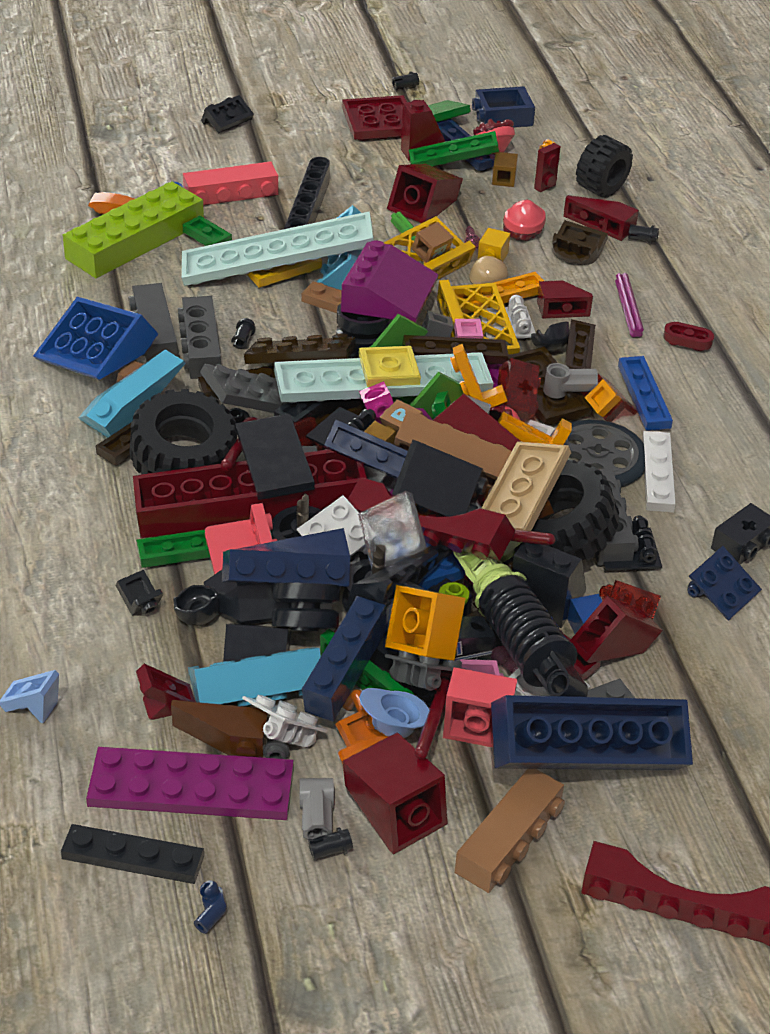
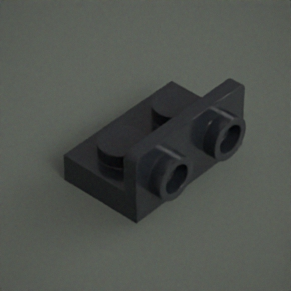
(227, 113)

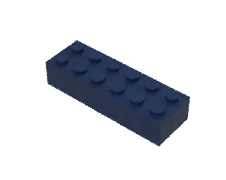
(590, 733)

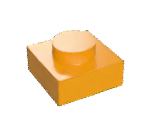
(603, 398)

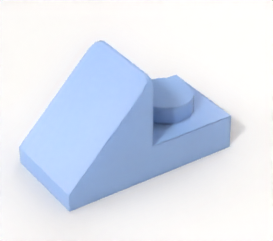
(35, 692)

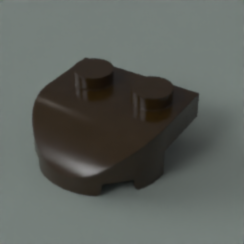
(578, 243)

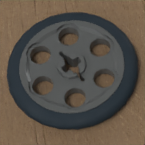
(615, 436)

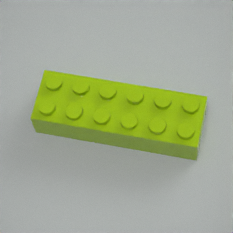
(131, 229)

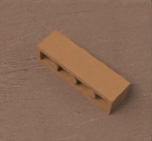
(454, 442)
(509, 830)

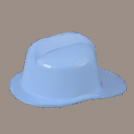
(394, 711)

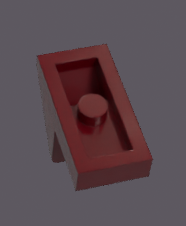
(160, 690)

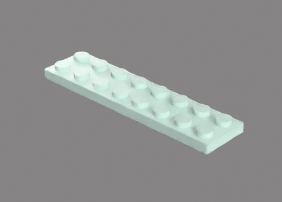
(276, 248)
(345, 378)

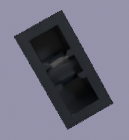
(743, 533)

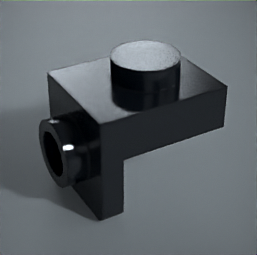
(139, 593)

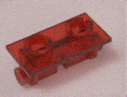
(632, 596)

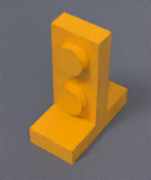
(470, 384)
(530, 434)

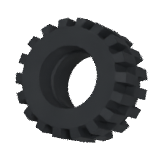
(604, 166)

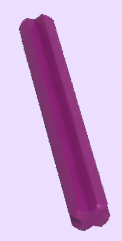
(629, 305)

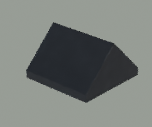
(254, 640)

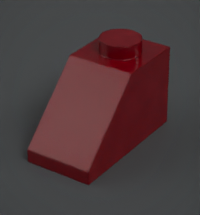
(563, 300)

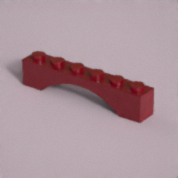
(476, 532)
(620, 878)

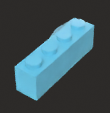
(339, 265)
(254, 676)

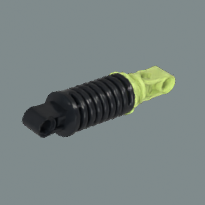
(524, 626)

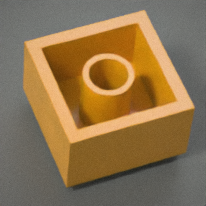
(425, 622)

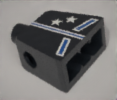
(475, 639)

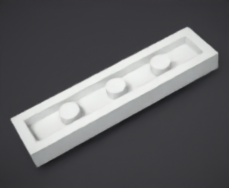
(658, 472)

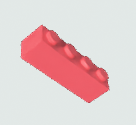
(233, 183)

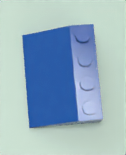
(96, 339)

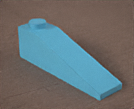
(118, 404)

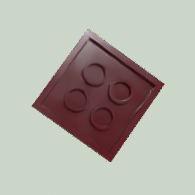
(374, 116)

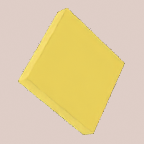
(389, 364)

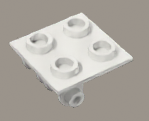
(518, 317)
(336, 516)
(285, 723)

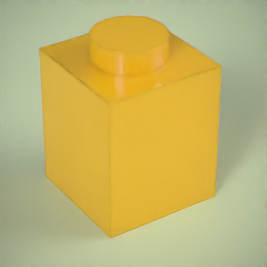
(494, 244)

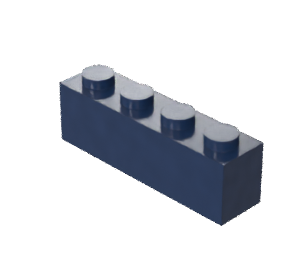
(344, 659)

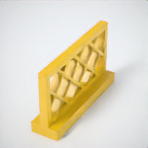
(446, 262)
(453, 306)

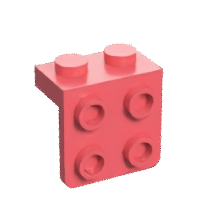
(238, 535)

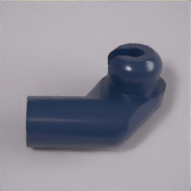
(214, 905)

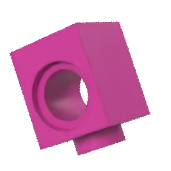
(377, 398)

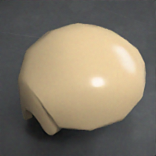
(488, 270)

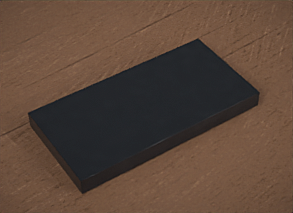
(274, 457)

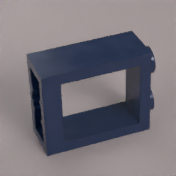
(504, 104)

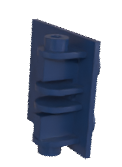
(723, 583)

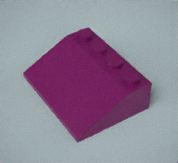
(386, 283)

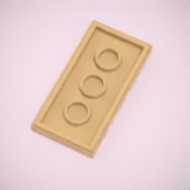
(527, 482)

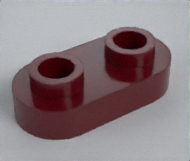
(688, 336)

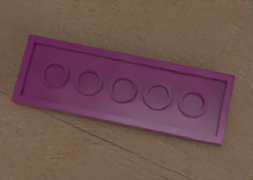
(191, 783)

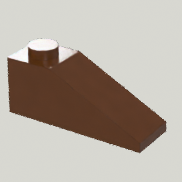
(223, 727)

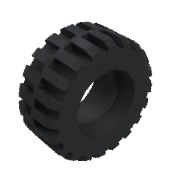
(184, 415)
(594, 516)

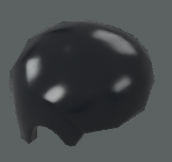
(554, 337)
(196, 604)

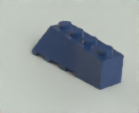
(301, 559)

